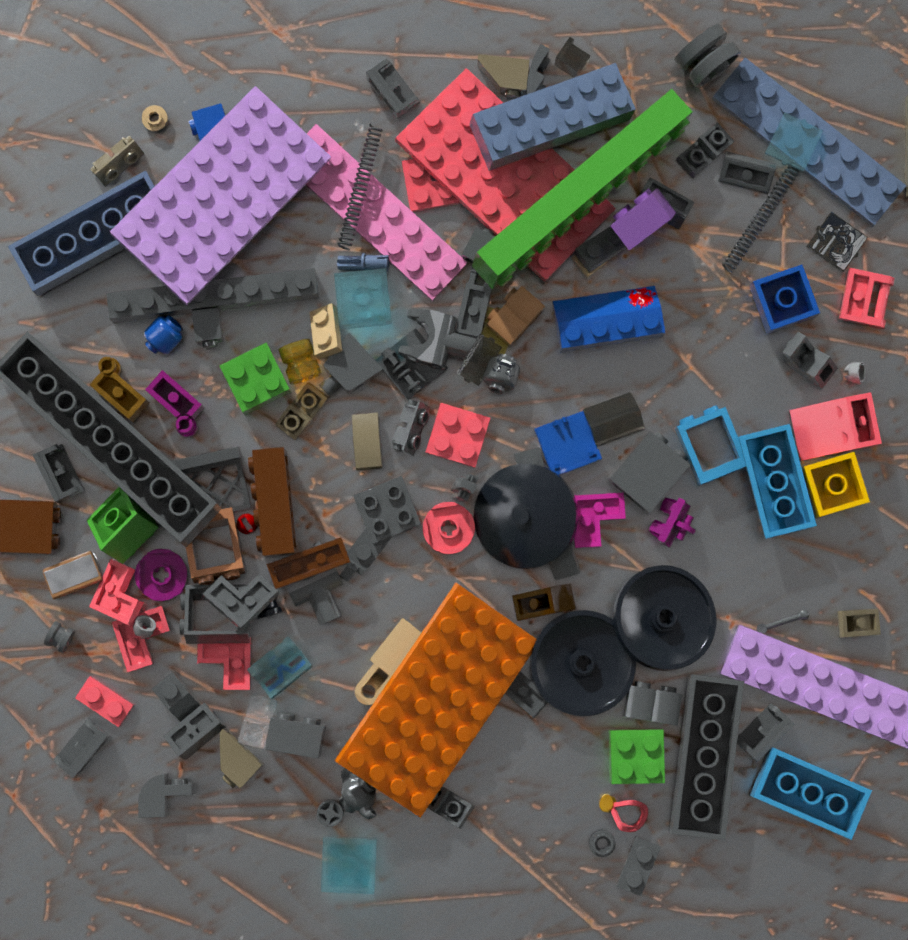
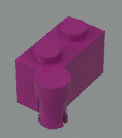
(177, 402)

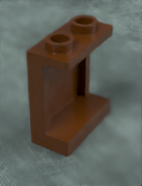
(29, 526)

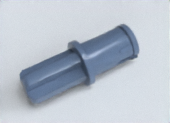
(363, 262)

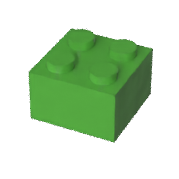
(255, 379)
(636, 756)

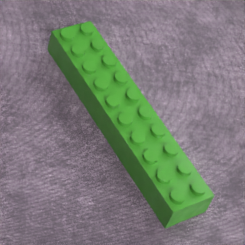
(582, 189)

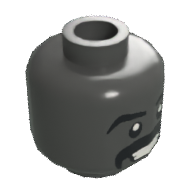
(501, 373)

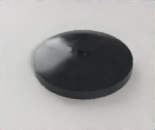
(525, 516)
(664, 618)
(581, 664)

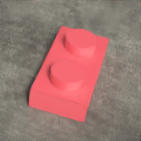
(104, 701)

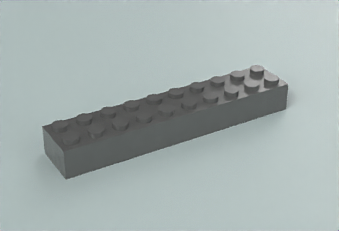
(107, 439)

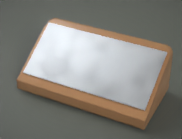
(72, 575)

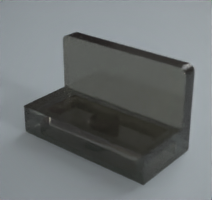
(614, 419)

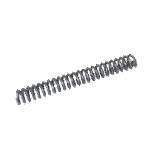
(360, 188)
(758, 216)

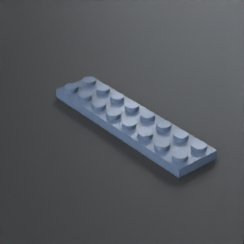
(835, 161)

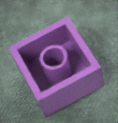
(642, 219)

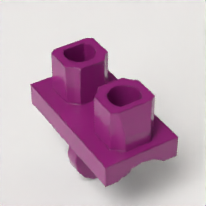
(677, 523)

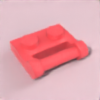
(858, 297)

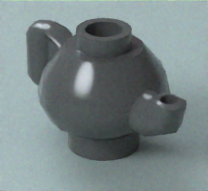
(357, 795)

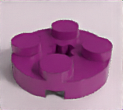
(150, 565)

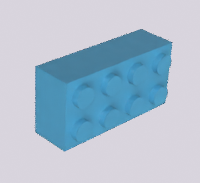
(810, 793)

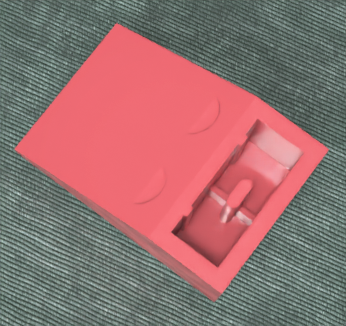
(835, 427)

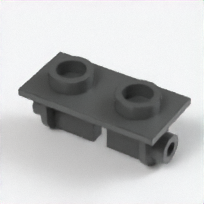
(409, 438)

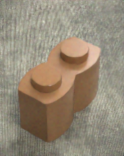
(515, 316)

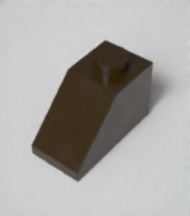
(544, 602)

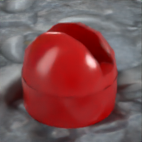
(241, 527)

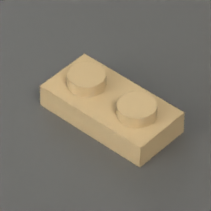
(325, 331)

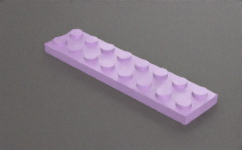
(818, 685)

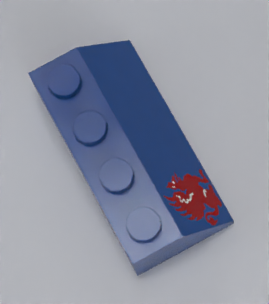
(608, 319)

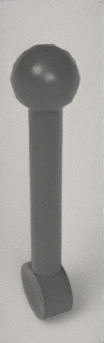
(762, 628)

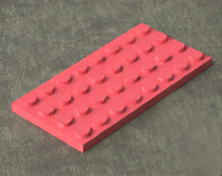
(449, 152)

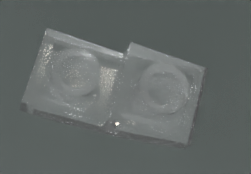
(257, 721)

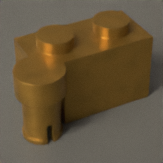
(118, 391)

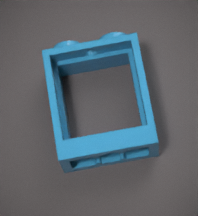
(722, 470)

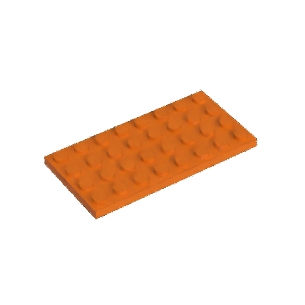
(437, 700)

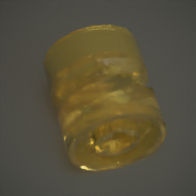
(300, 361)

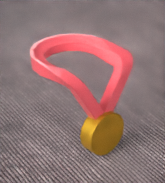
(609, 804)

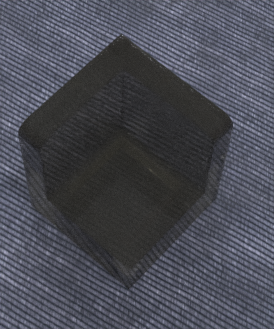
(571, 58)

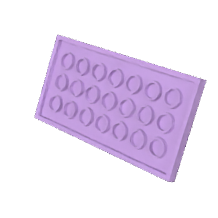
(220, 195)

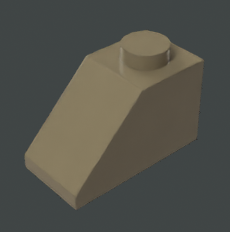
(505, 74)
(236, 760)

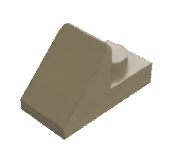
(858, 623)

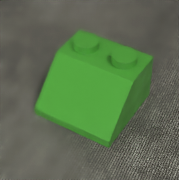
(121, 526)

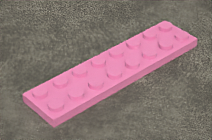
(385, 221)

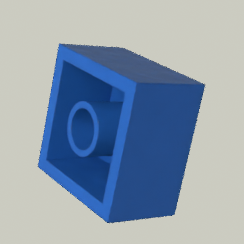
(784, 299)

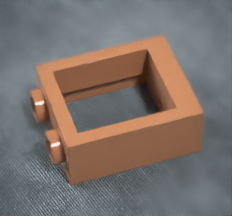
(228, 571)

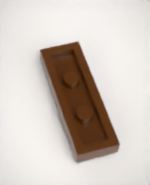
(308, 563)

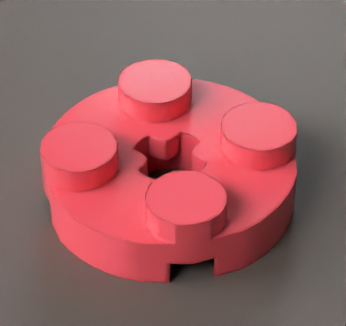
(457, 516)

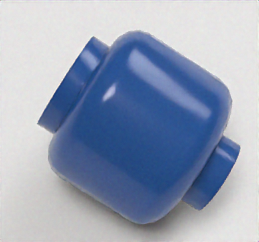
(163, 334)

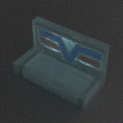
(280, 667)

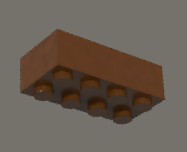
(274, 502)

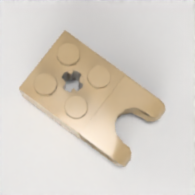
(387, 660)

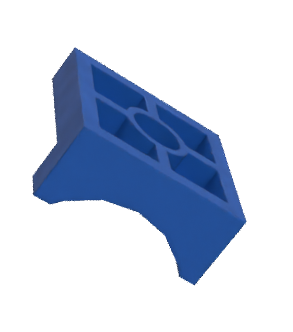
(567, 444)

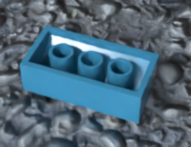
(777, 481)

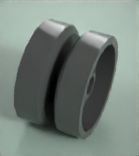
(707, 55)

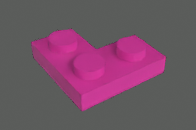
(591, 511)

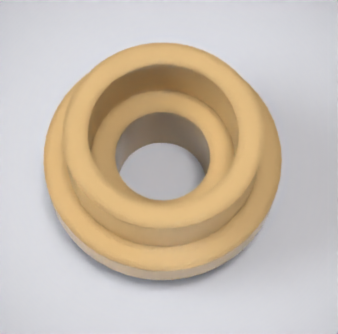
(160, 123)

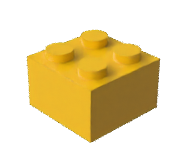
(835, 485)

